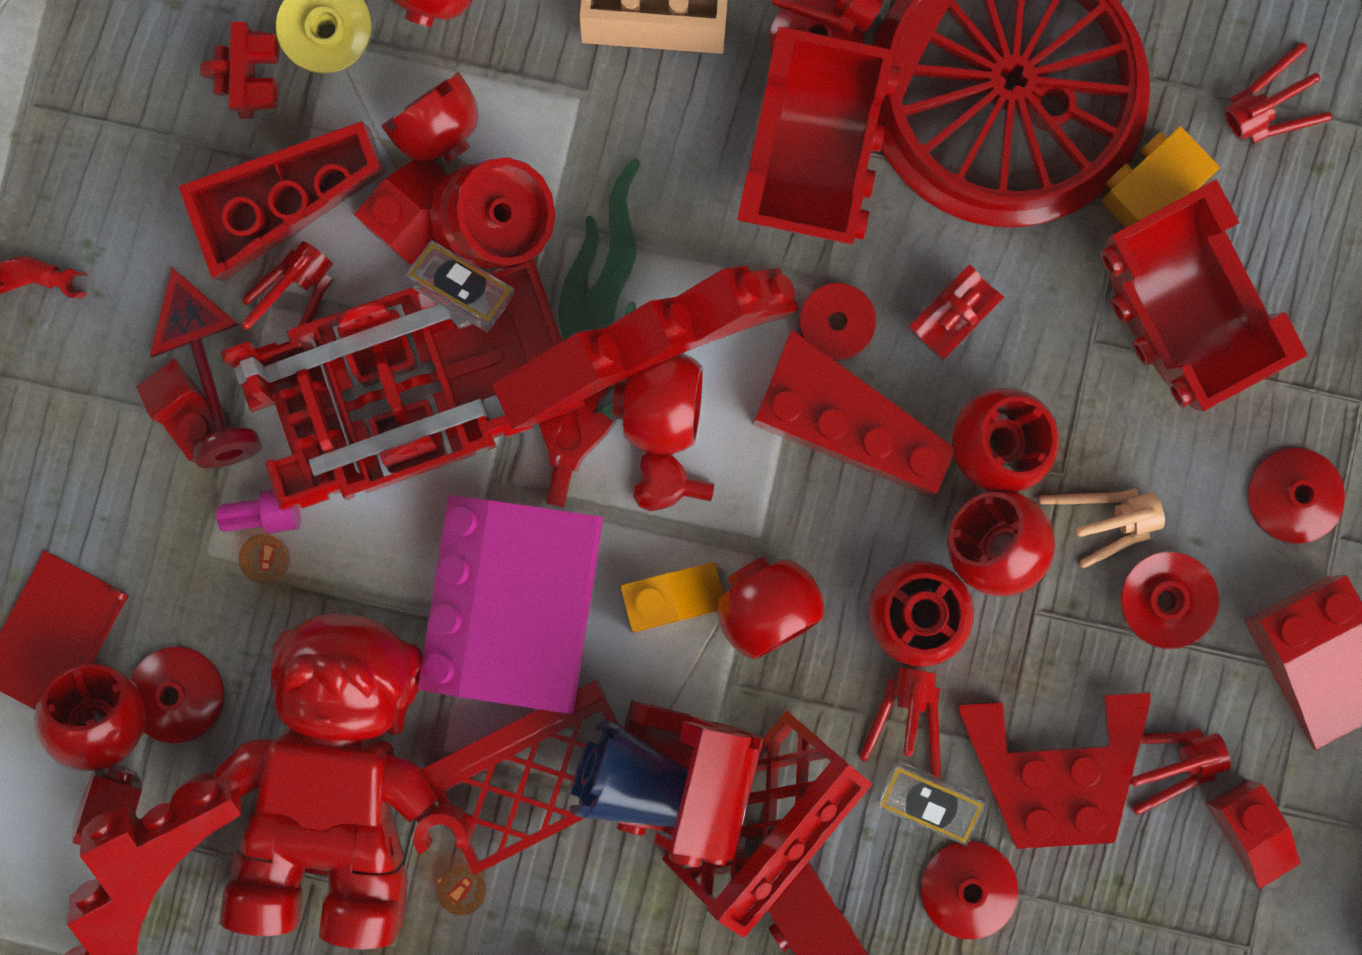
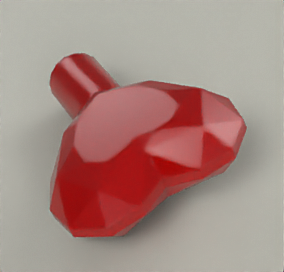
(666, 483)

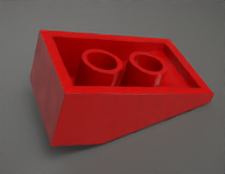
(1316, 655)

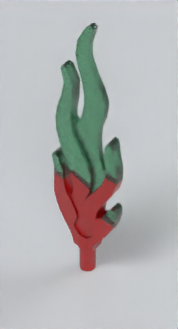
(581, 309)

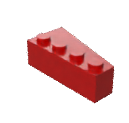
(273, 197)
(843, 417)
(810, 919)

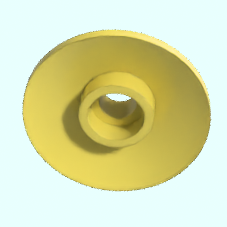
(299, 29)

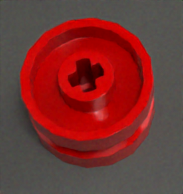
(493, 213)

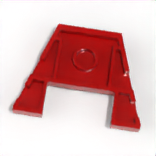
(1060, 792)

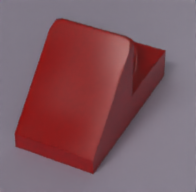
(178, 405)

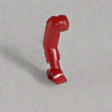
(28, 270)

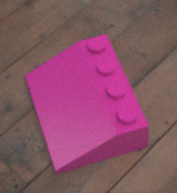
(510, 604)

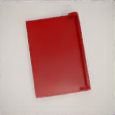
(55, 626)

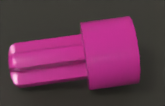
(258, 513)

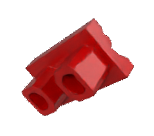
(245, 90)
(955, 312)

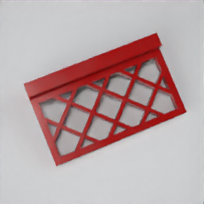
(503, 746)
(787, 841)

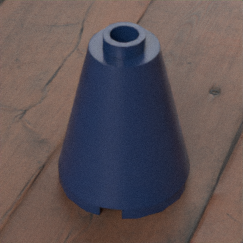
(627, 780)

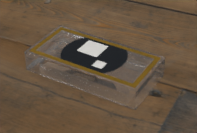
(459, 286)
(931, 802)

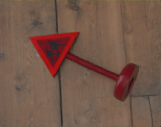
(185, 320)

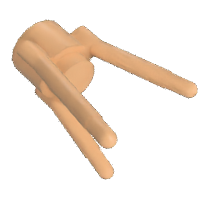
(1135, 516)

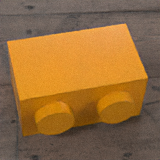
(1169, 172)

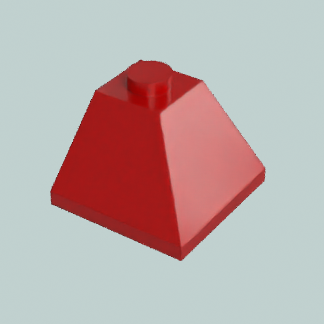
(401, 209)

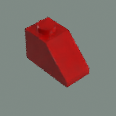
(106, 792)
(1256, 831)

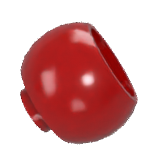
(661, 405)
(1026, 439)
(1001, 543)
(945, 583)
(769, 606)
(90, 717)

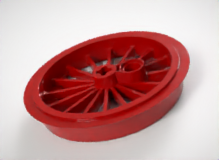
(909, 30)

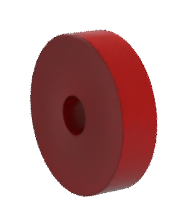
(844, 301)

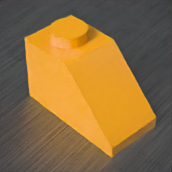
(672, 596)

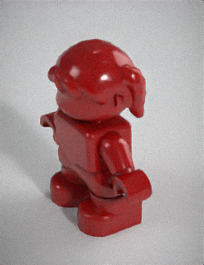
(332, 787)

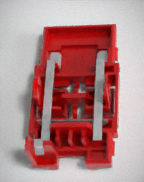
(310, 373)

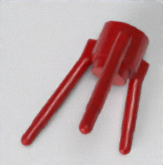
(854, 13)
(1251, 114)
(304, 268)
(914, 692)
(1200, 758)

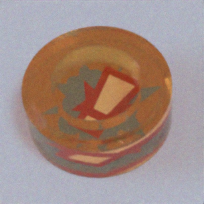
(264, 558)
(461, 890)

